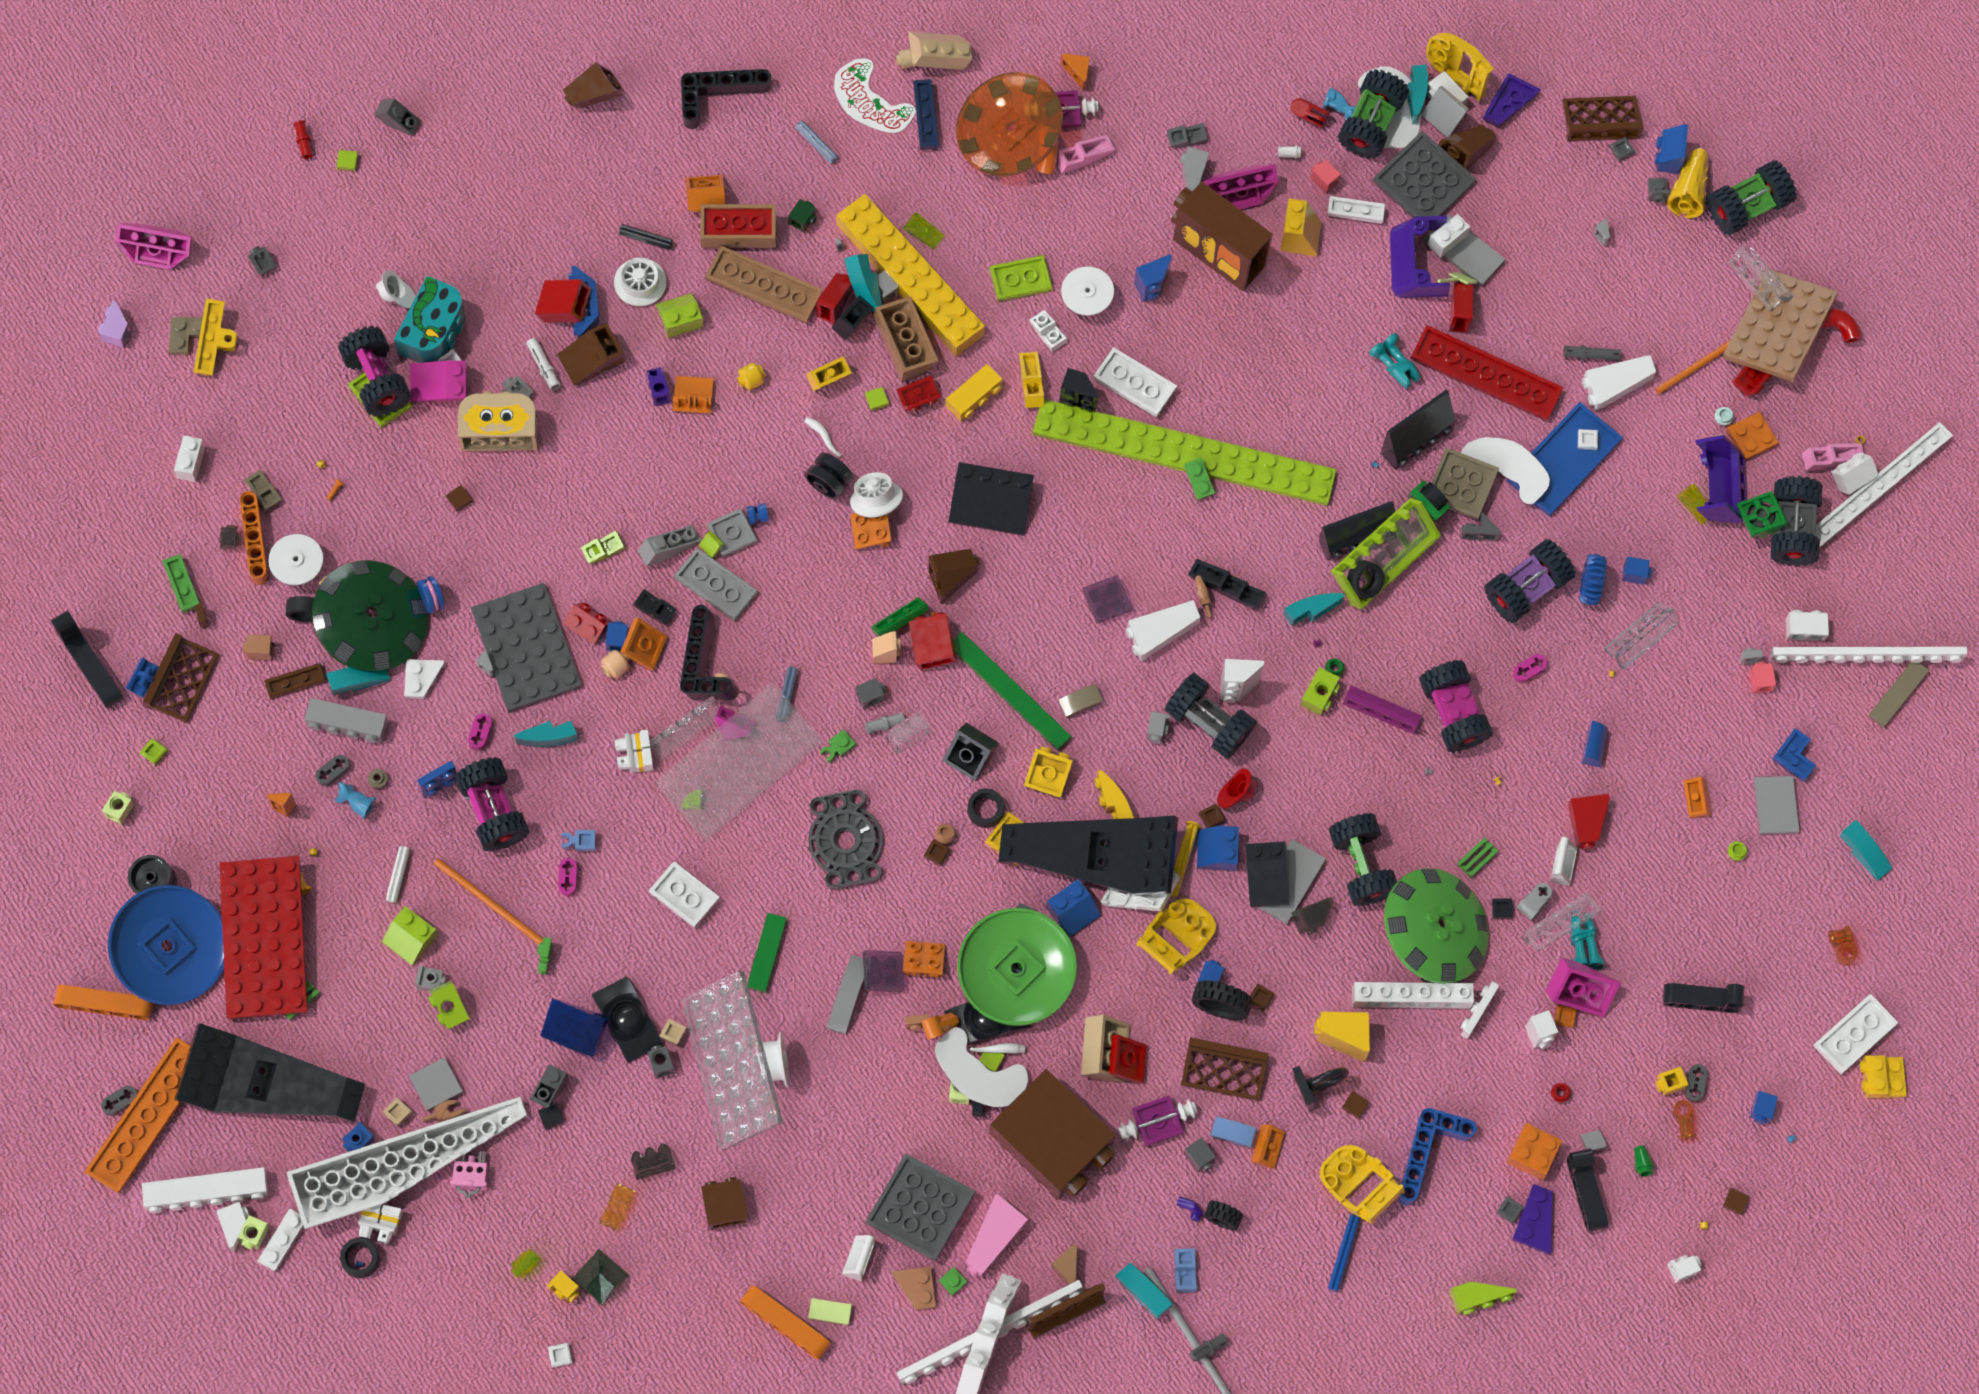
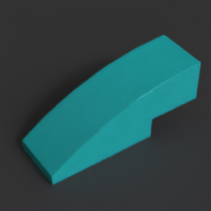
(1417, 90)
(863, 280)
(1312, 607)
(352, 679)
(546, 735)
(1866, 850)
(1144, 1291)

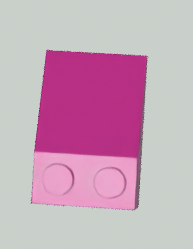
(438, 381)
(1582, 987)

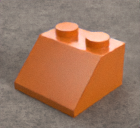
(704, 191)

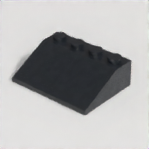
(1419, 431)
(991, 498)

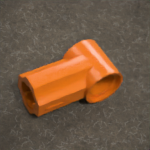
(939, 1025)

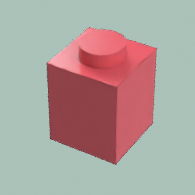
(1325, 175)
(1762, 677)

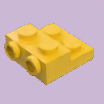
(1048, 771)
(1883, 1077)

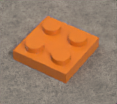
(1752, 436)
(643, 644)

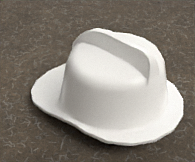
(395, 289)

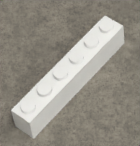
(205, 1189)

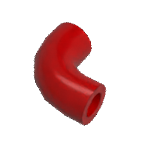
(1845, 323)

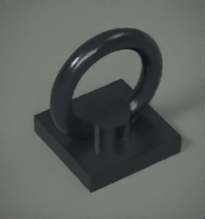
(1311, 1086)

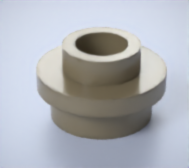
(377, 784)

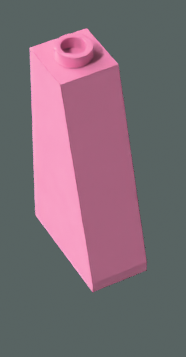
(995, 1235)

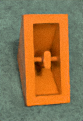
(1077, 68)

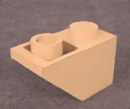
(886, 648)

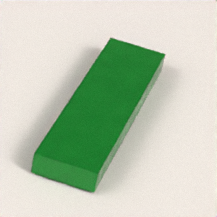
(766, 952)

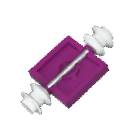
(1071, 108)
(1157, 1120)

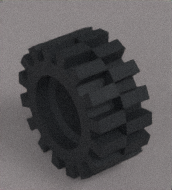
(1223, 1215)

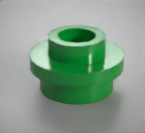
(1335, 662)

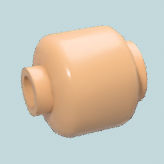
(615, 664)

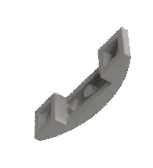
(847, 996)

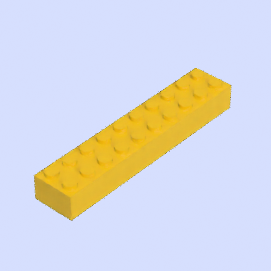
(893, 253)

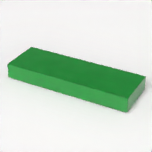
(900, 617)

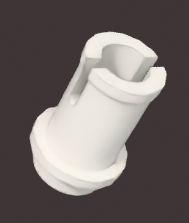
(1289, 152)

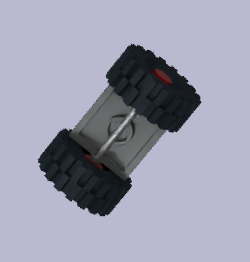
(1799, 503)
(1190, 703)

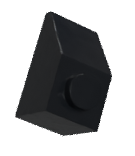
(852, 317)

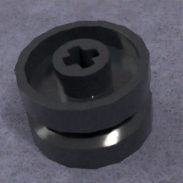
(828, 475)
(150, 872)

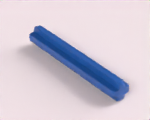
(1344, 1253)

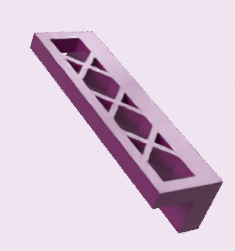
(1382, 709)

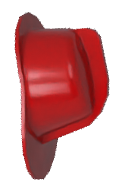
(1238, 788)

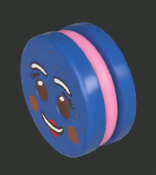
(431, 594)

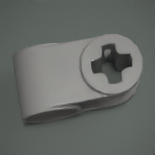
(1533, 903)

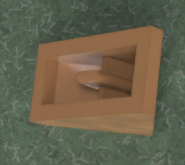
(1066, 1265)

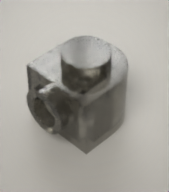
(229, 537)

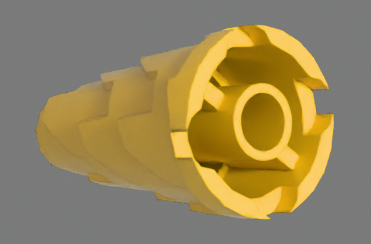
(1690, 189)

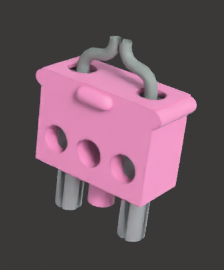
(472, 1180)

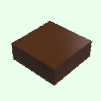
(458, 498)
(201, 615)
(1211, 816)
(936, 852)
(1261, 997)
(1355, 1105)
(1735, 1201)

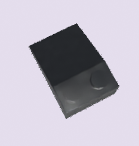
(1268, 874)

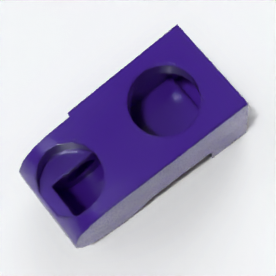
(658, 386)

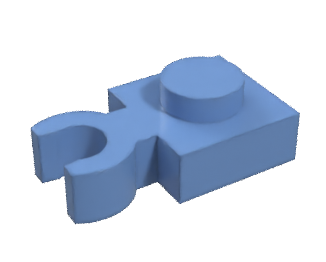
(583, 840)

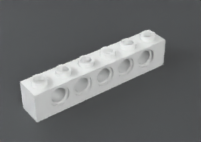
(1412, 995)

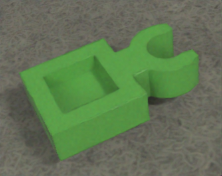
(839, 744)
(544, 951)

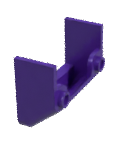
(1405, 279)
(1726, 479)

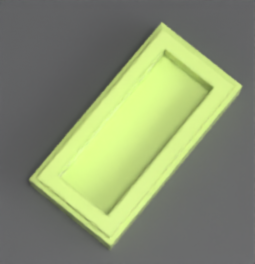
(829, 1311)

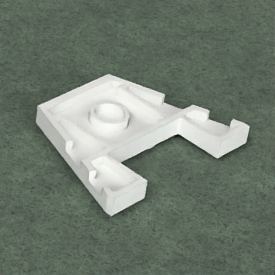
(1144, 902)

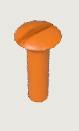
(335, 488)

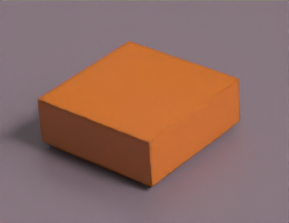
(1565, 1016)

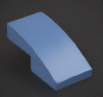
(1233, 1131)
(1185, 1270)

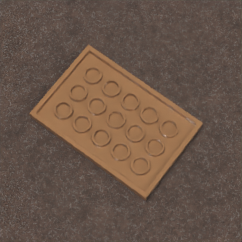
(1782, 337)

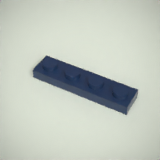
(925, 114)

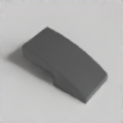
(1187, 136)

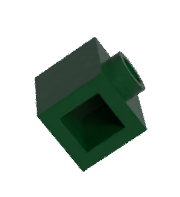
(802, 215)

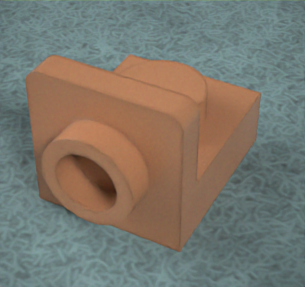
(914, 1022)

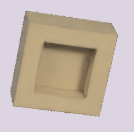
(673, 1032)
(397, 1112)

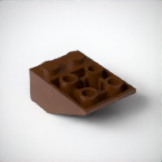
(591, 354)

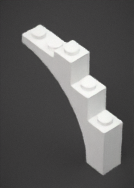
(987, 1335)

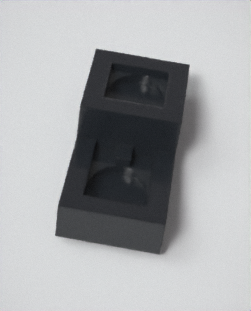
(653, 607)

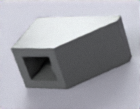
(397, 116)
(549, 1086)

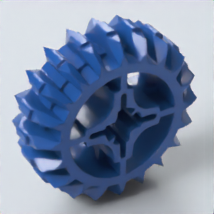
(1592, 579)

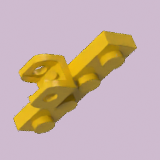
(212, 337)

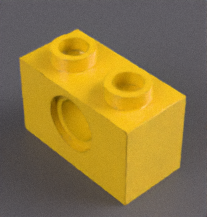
(828, 373)

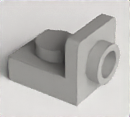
(516, 385)

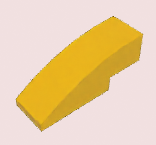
(1031, 379)

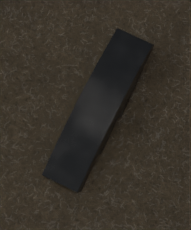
(1228, 585)

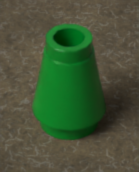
(1643, 1162)

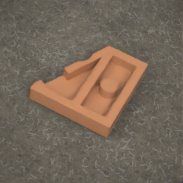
(917, 1286)

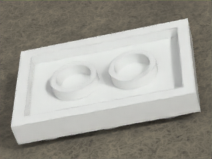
(684, 894)

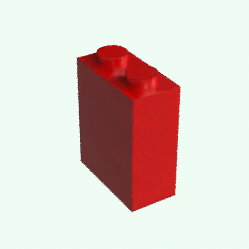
(562, 300)
(932, 641)

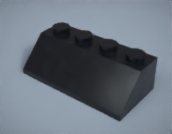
(1350, 532)

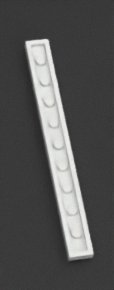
(1881, 484)
(1863, 654)
(963, 1347)

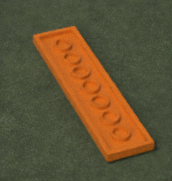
(141, 1122)

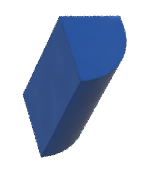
(1595, 744)

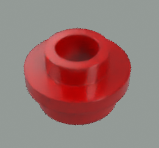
(1563, 1087)

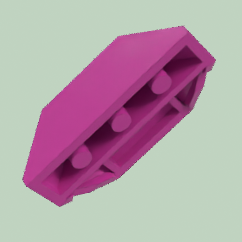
(1245, 186)
(153, 245)

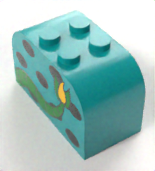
(431, 322)

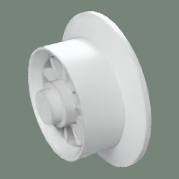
(640, 282)
(1087, 291)
(875, 495)
(295, 559)
(777, 1059)

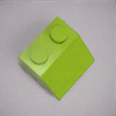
(680, 315)
(409, 935)

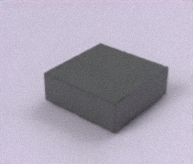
(1622, 149)
(1509, 1210)

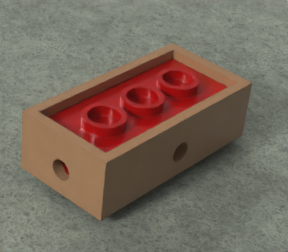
(738, 225)

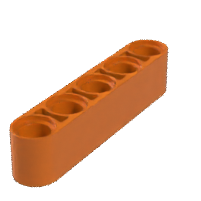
(257, 545)
(102, 1002)
(785, 1322)

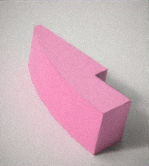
(1084, 153)
(1830, 456)

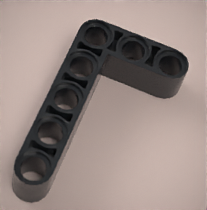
(719, 88)
(86, 659)
(700, 661)

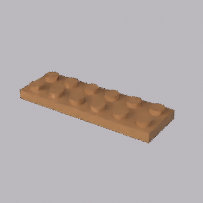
(763, 284)

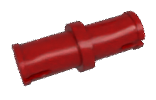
(303, 139)

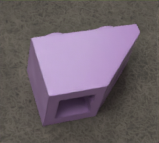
(115, 327)

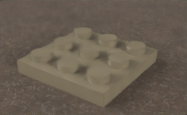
(1464, 482)

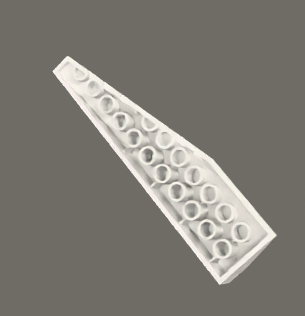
(392, 1166)

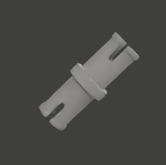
(883, 723)

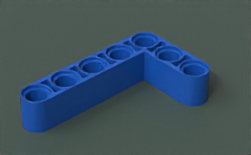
(1424, 1147)

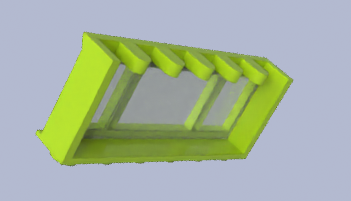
(1390, 546)

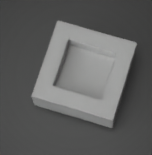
(1750, 656)

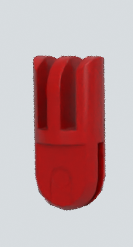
(1304, 109)

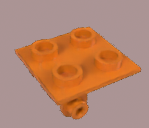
(693, 394)
(870, 531)
(923, 958)

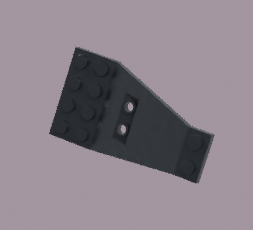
(1135, 856)
(225, 1068)

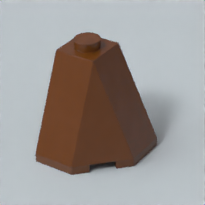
(592, 87)
(1468, 145)
(951, 571)

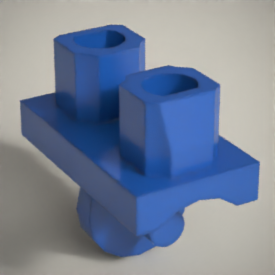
(142, 677)

